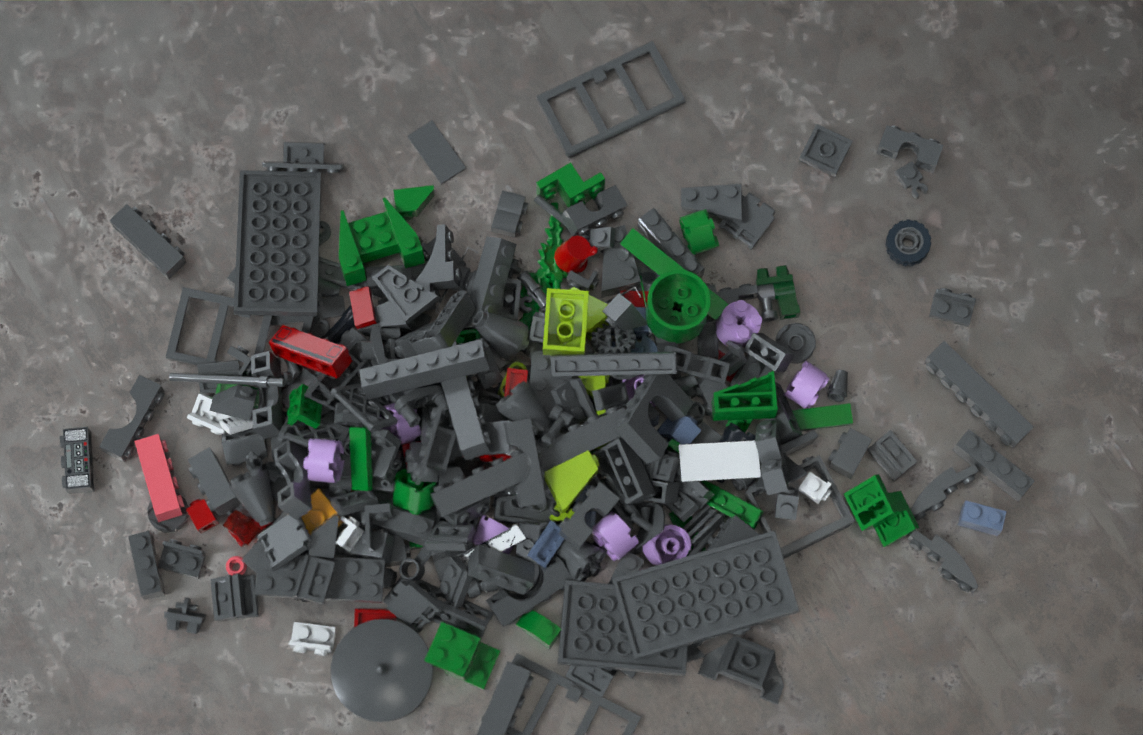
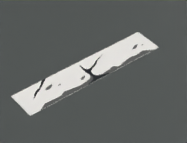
(499, 542)

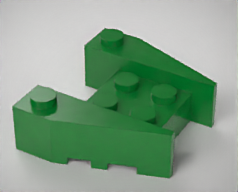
(374, 239)

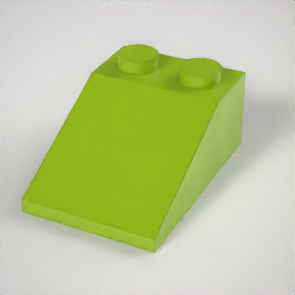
(565, 322)

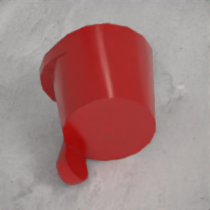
(574, 254)

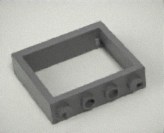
(846, 521)

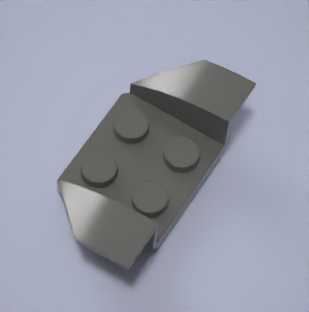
(747, 664)

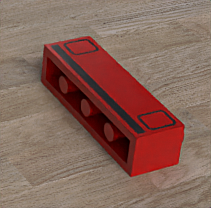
(310, 351)

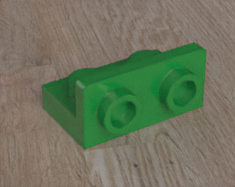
(303, 408)

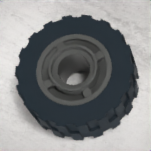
(917, 234)

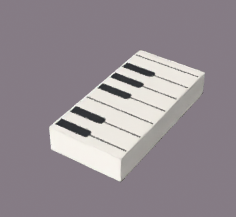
(234, 425)

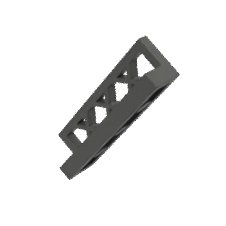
(460, 619)

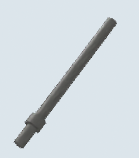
(262, 381)

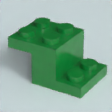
(570, 186)
(881, 510)
(462, 655)

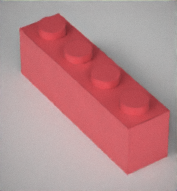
(158, 477)

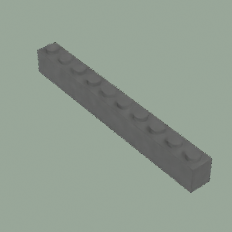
(514, 469)

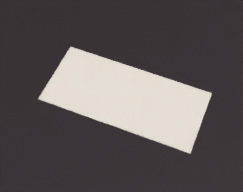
(719, 461)

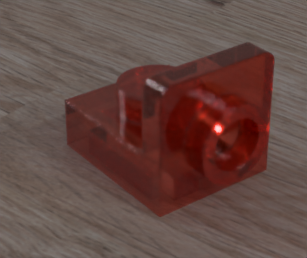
(241, 527)

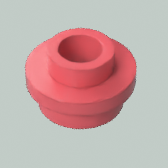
(235, 560)

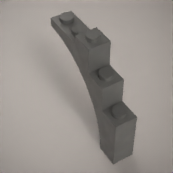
(437, 275)

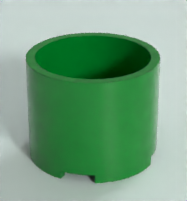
(685, 292)

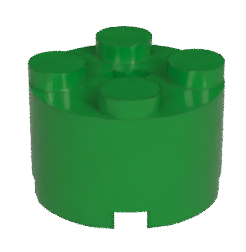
(698, 232)
(410, 495)

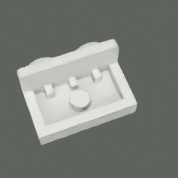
(203, 417)

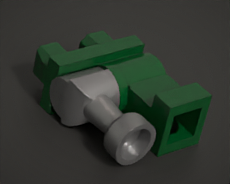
(780, 289)

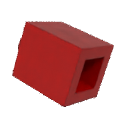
(202, 515)

